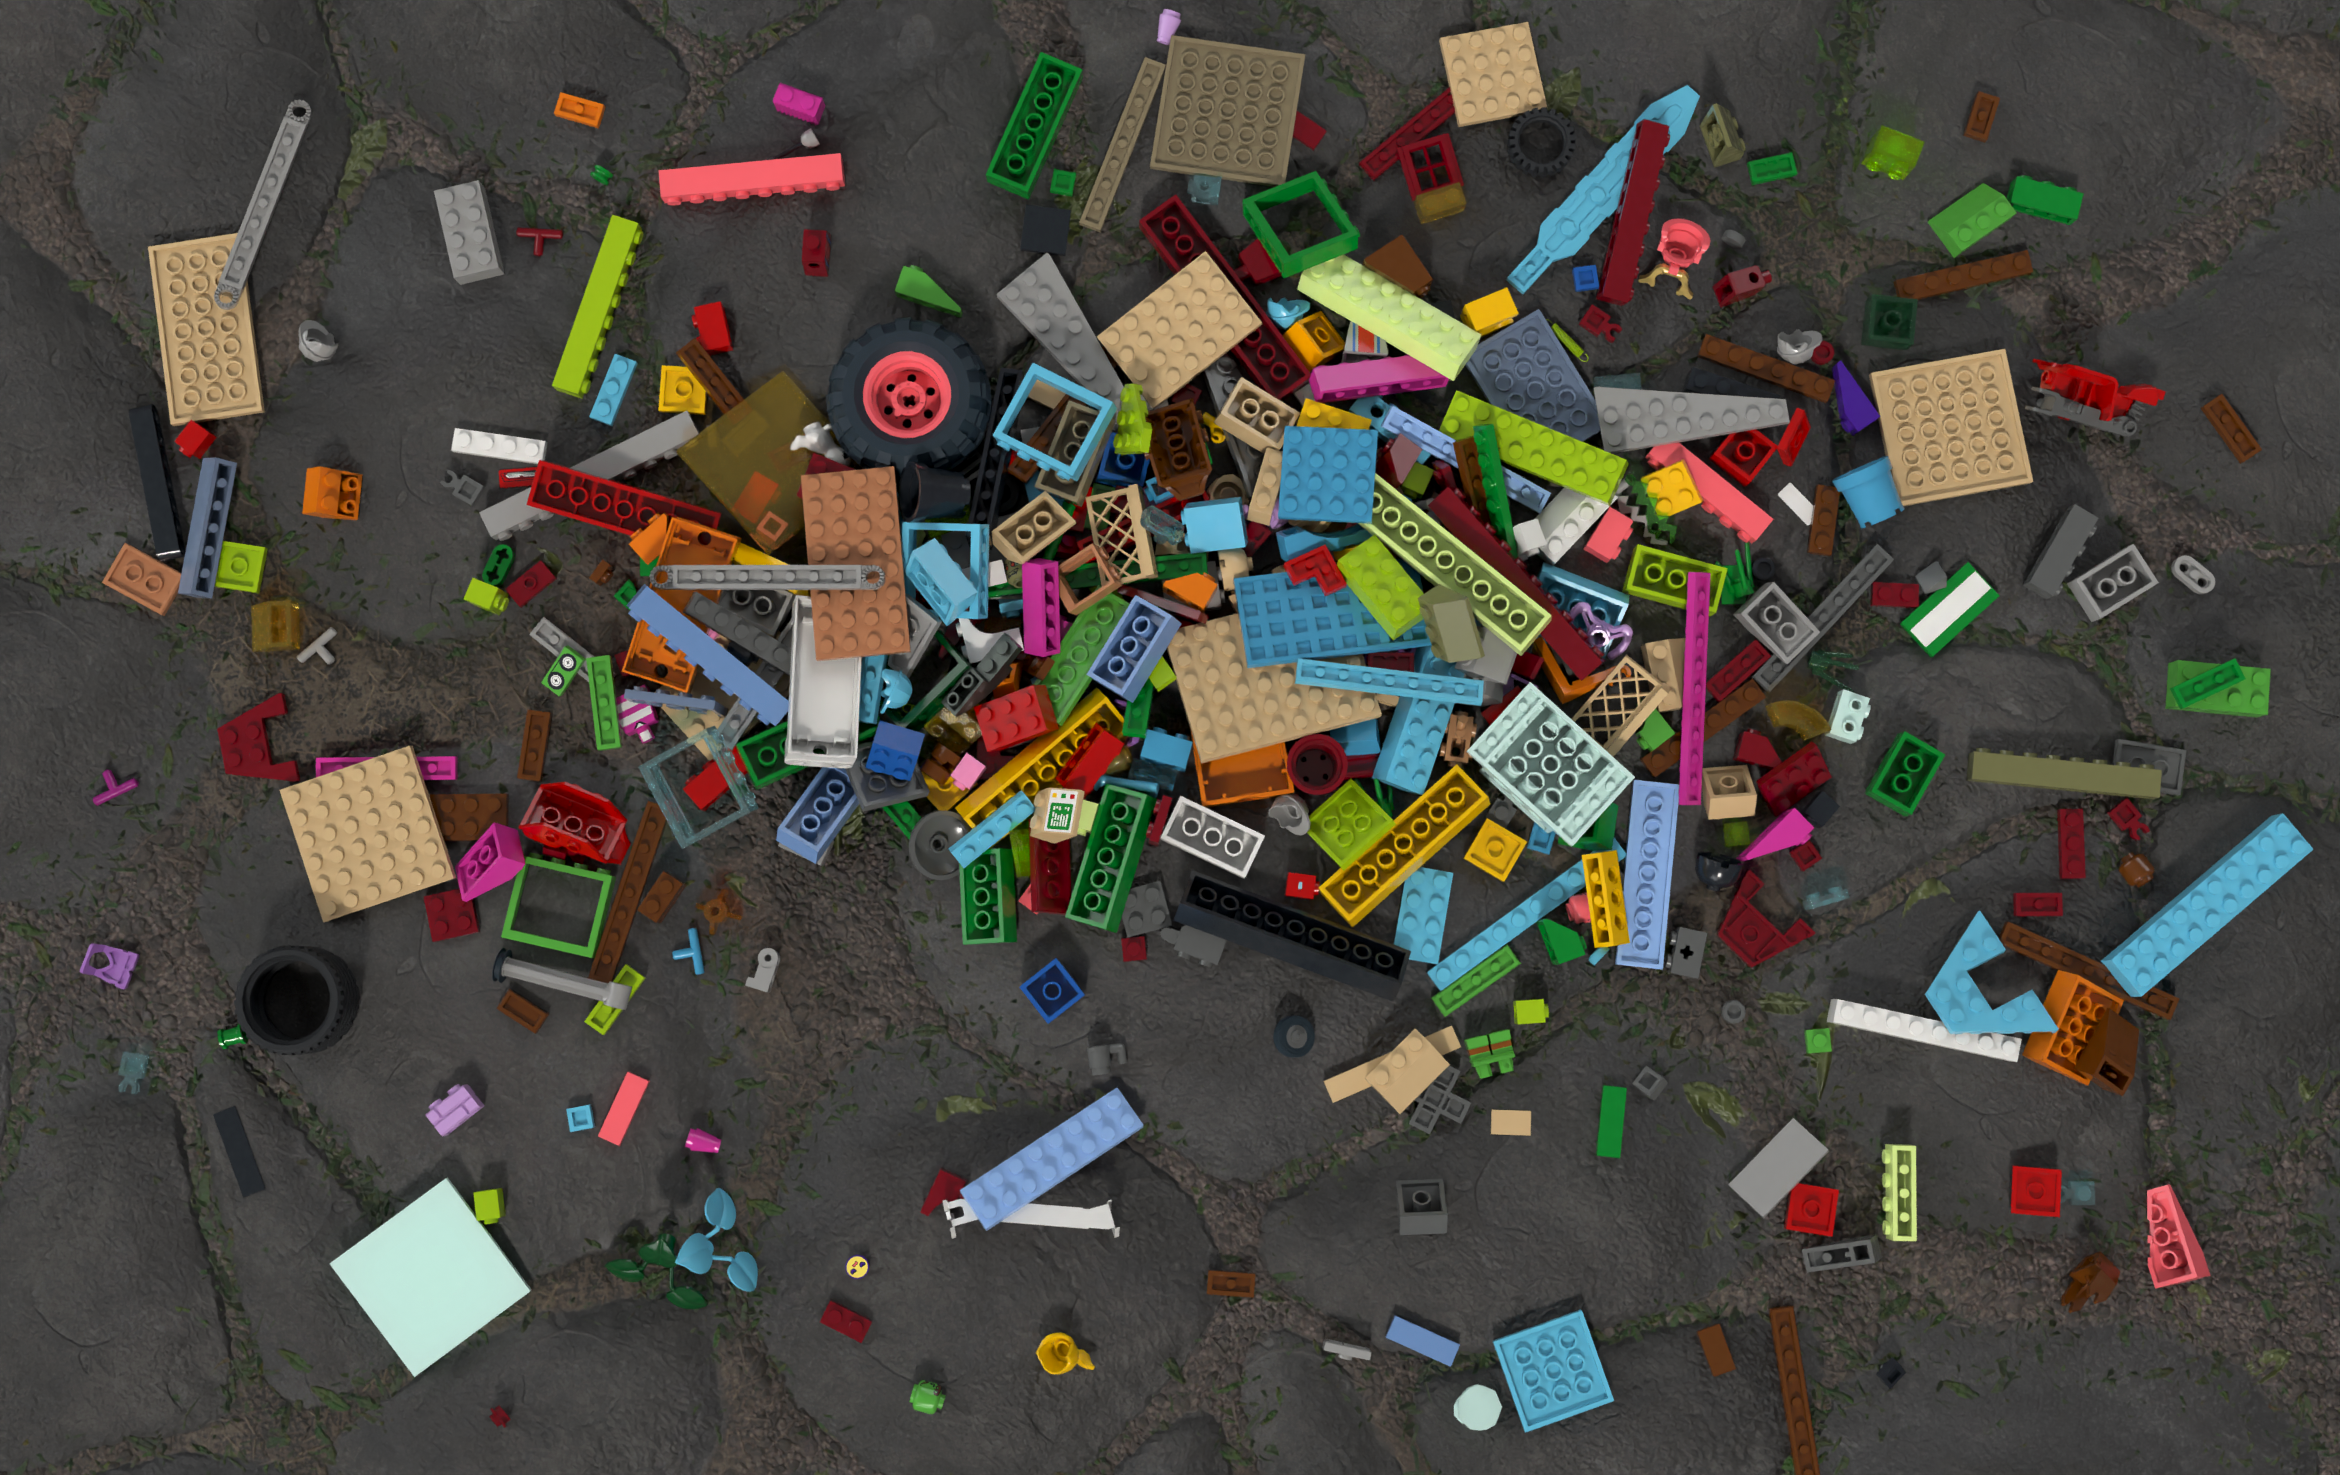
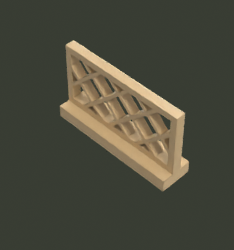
(1142, 536)
(1637, 715)

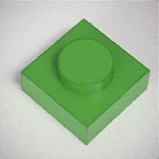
(1818, 1040)

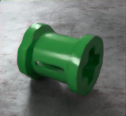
(231, 1037)

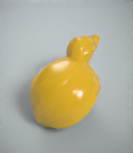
(1060, 1354)

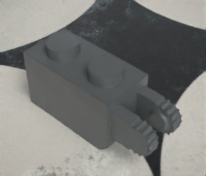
(1195, 943)

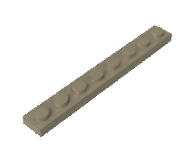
(1122, 144)

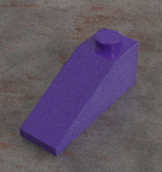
(1853, 405)

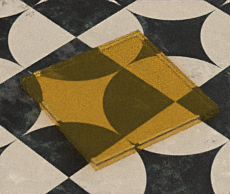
(750, 460)

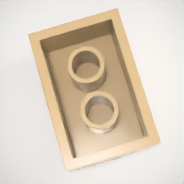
(1255, 416)

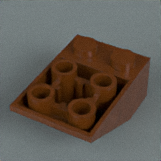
(2110, 1054)

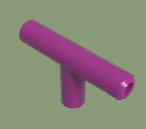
(114, 789)

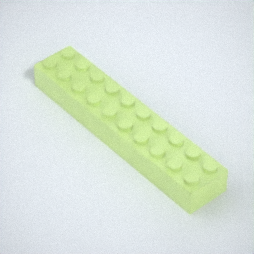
(1450, 563)

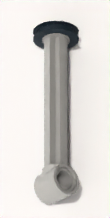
(611, 993)

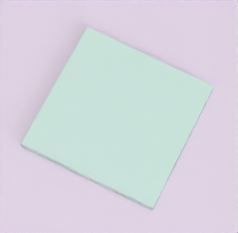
(430, 1277)

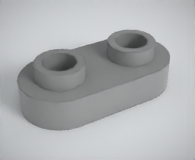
(2192, 573)

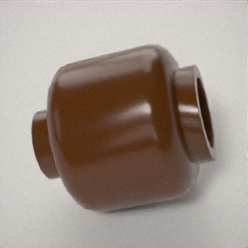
(2136, 869)

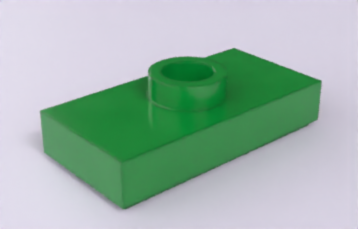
(1772, 168)

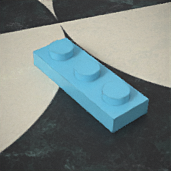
(613, 390)

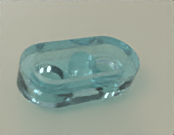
(1815, 900)

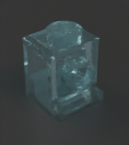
(1208, 196)

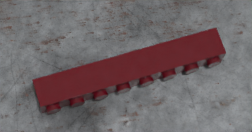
(1633, 212)

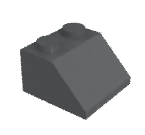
(1421, 1207)

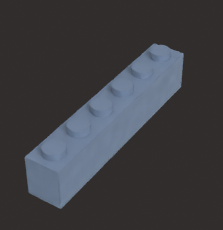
(207, 528)

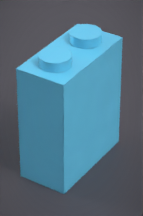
(1215, 525)

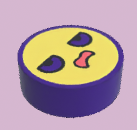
(857, 1266)

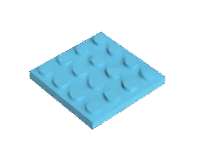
(1553, 1370)

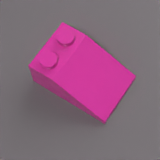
(1785, 831)
(490, 861)

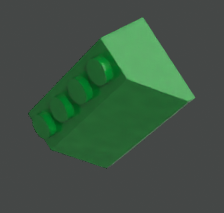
(988, 898)

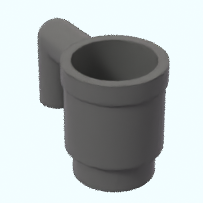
(1100, 1060)

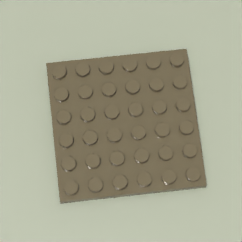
(1227, 111)

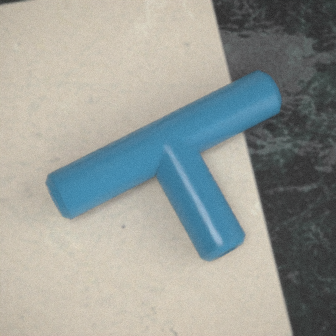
(694, 952)

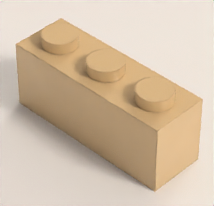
(1266, 488)

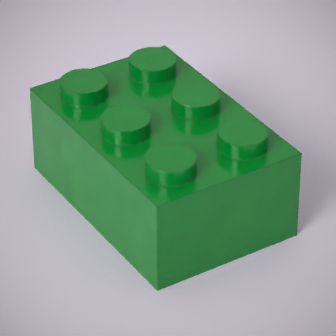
(1904, 773)

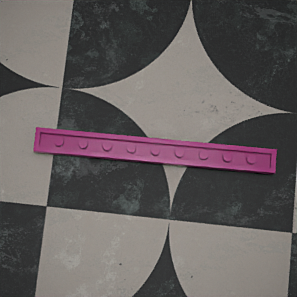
(1694, 688)

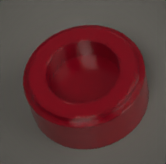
(1823, 353)

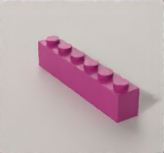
(1373, 378)

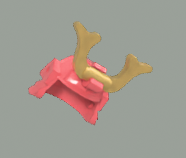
(1680, 246)

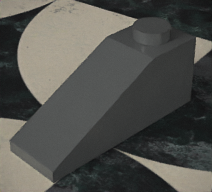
(1842, 1253)

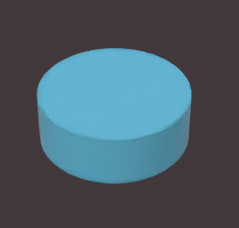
(1598, 954)

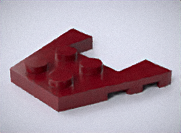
(247, 747)
(1750, 932)

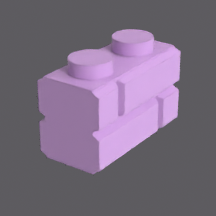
(454, 1109)

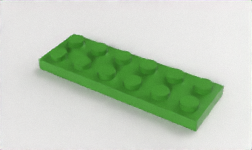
(1078, 652)

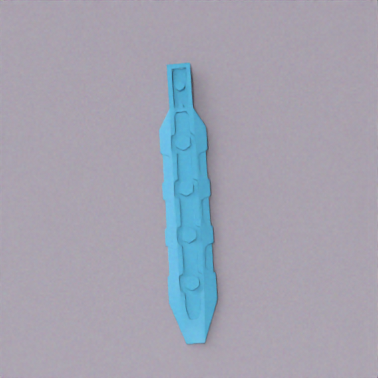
(1599, 192)

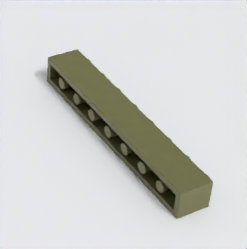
(2064, 775)

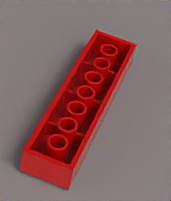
(608, 501)

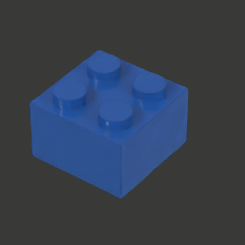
(1121, 469)
(895, 751)
(1052, 990)

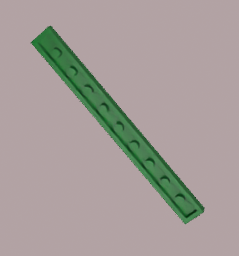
(1088, 574)

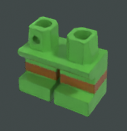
(1500, 1049)

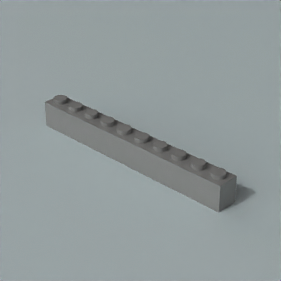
(613, 464)

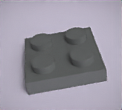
(1146, 910)

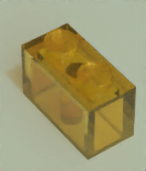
(1440, 203)

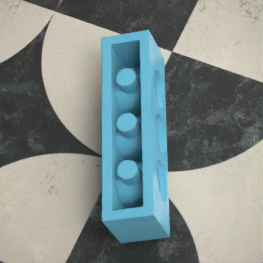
(1363, 407)

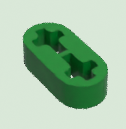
(493, 563)

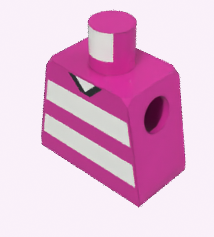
(637, 718)

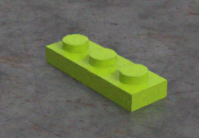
(604, 1016)

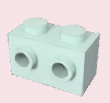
(1848, 716)

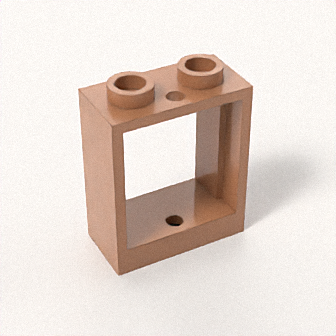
(1065, 591)

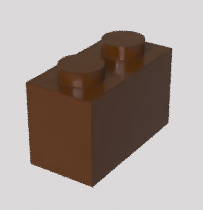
(662, 897)

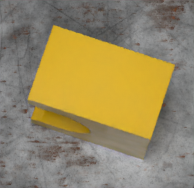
(1490, 312)

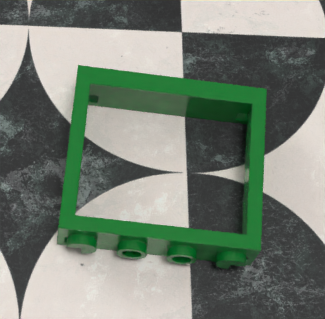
(1314, 255)

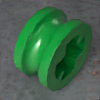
(601, 174)

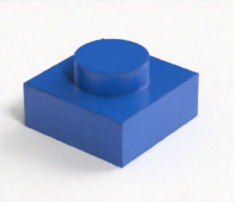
(1585, 278)

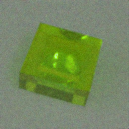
(1736, 834)

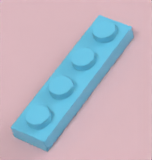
(992, 829)

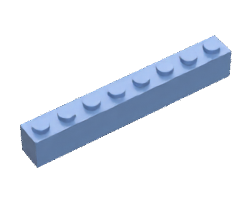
(709, 655)

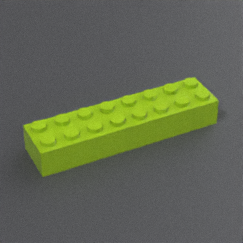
(1539, 448)

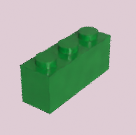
(2044, 199)

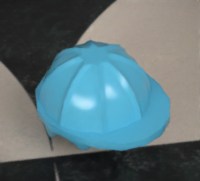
(1286, 313)
(897, 690)

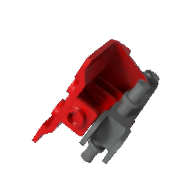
(2092, 398)

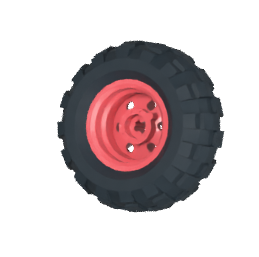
(888, 356)

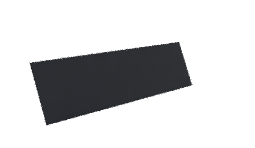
(239, 1151)

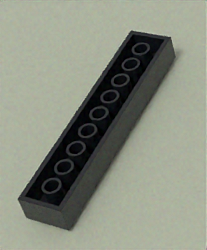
(1293, 936)

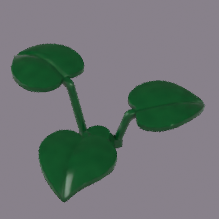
(660, 1253)

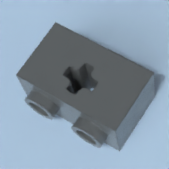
(1694, 943)

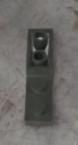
(983, 679)

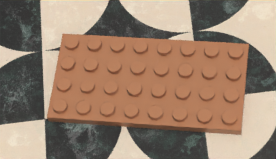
(857, 522)

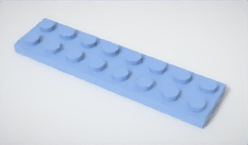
(1648, 872)
(1051, 1159)

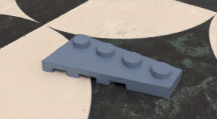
(679, 702)

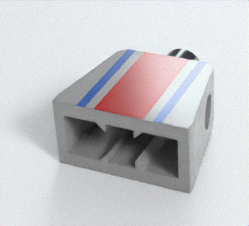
(1363, 345)

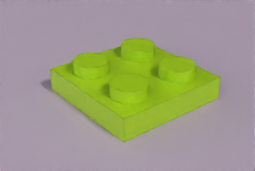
(241, 567)

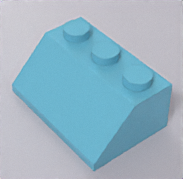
(940, 581)

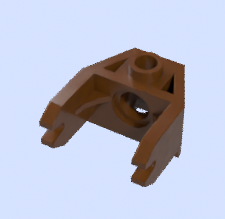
(2091, 1276)

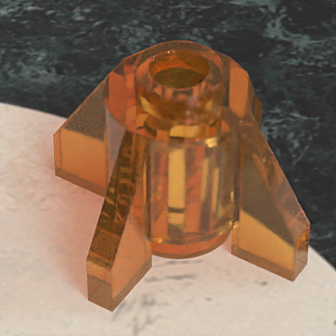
(724, 911)

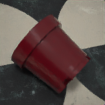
(1314, 768)

